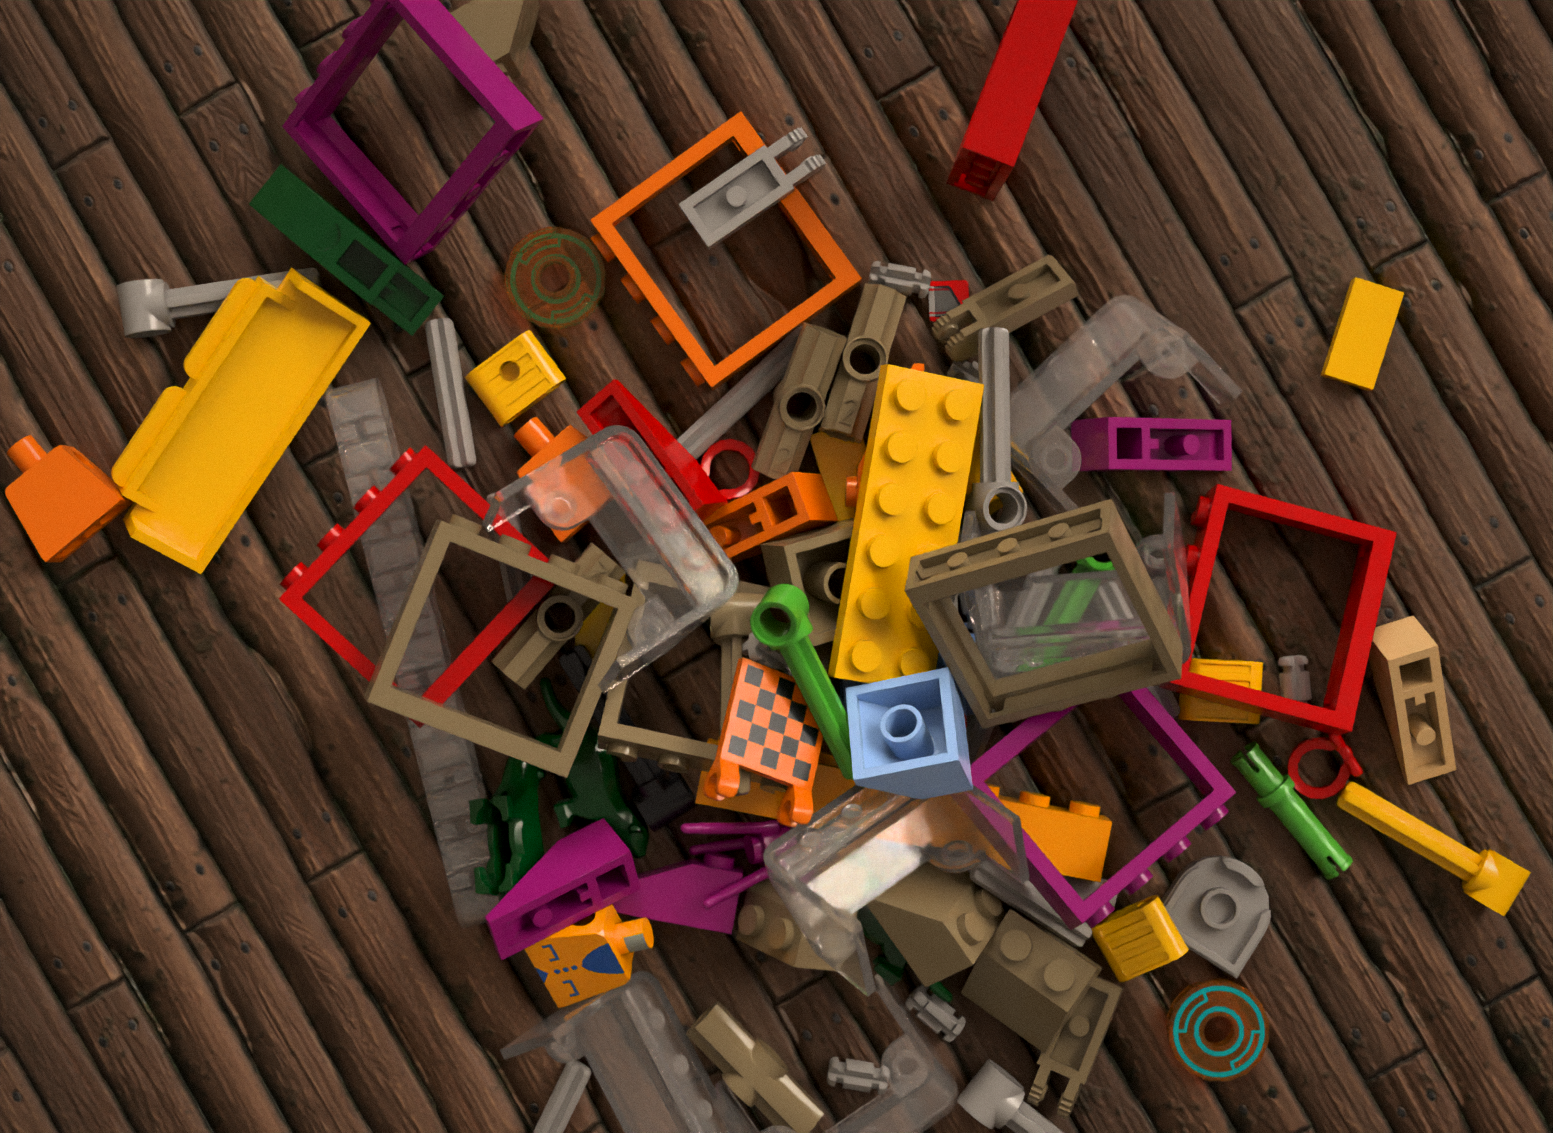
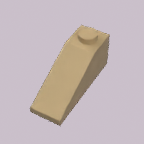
(1413, 698)

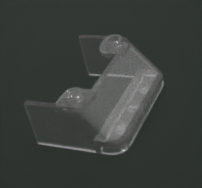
(1082, 371)
(646, 527)
(1074, 615)
(868, 845)
(635, 1055)
(919, 1082)

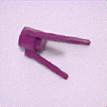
(756, 840)

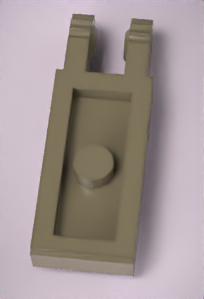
(1004, 305)
(1077, 1045)

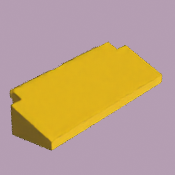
(245, 400)

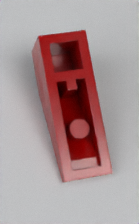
(619, 407)

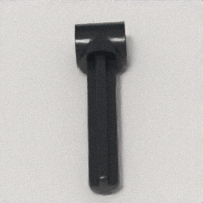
(658, 793)

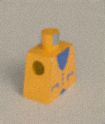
(590, 955)

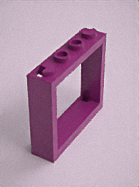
(355, 175)
(1168, 845)

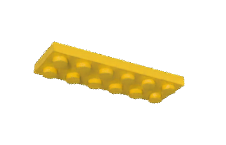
(905, 507)

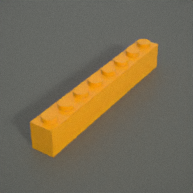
(1070, 837)

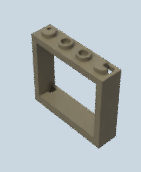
(1027, 550)
(440, 716)
(671, 751)

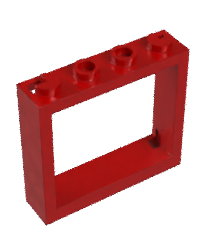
(1010, 95)
(370, 509)
(1358, 619)

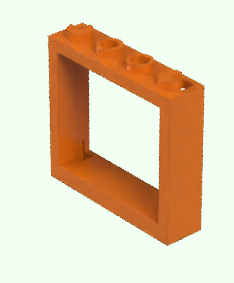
(667, 322)

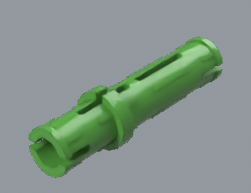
(1278, 794)

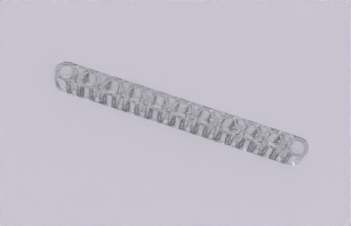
(392, 554)

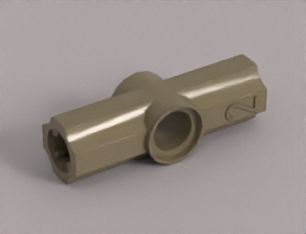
(873, 334)
(810, 372)
(535, 643)
(754, 1070)

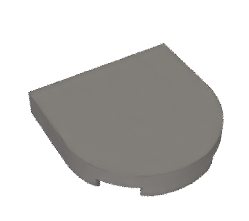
(1219, 910)

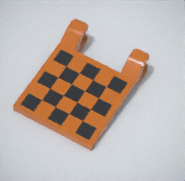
(769, 735)

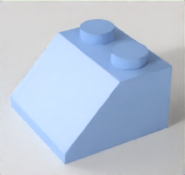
(909, 735)

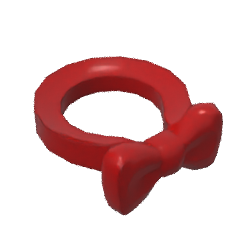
(740, 448)
(1333, 742)

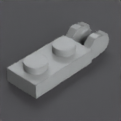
(747, 190)

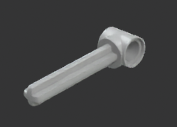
(152, 307)
(995, 436)
(997, 1101)

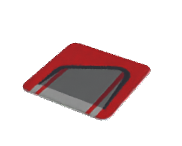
(946, 296)

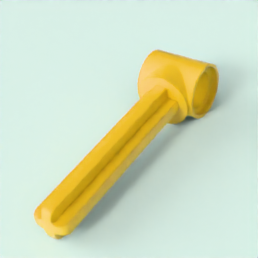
(1484, 875)

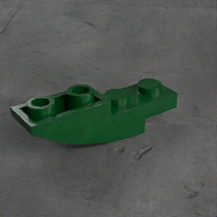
(345, 250)

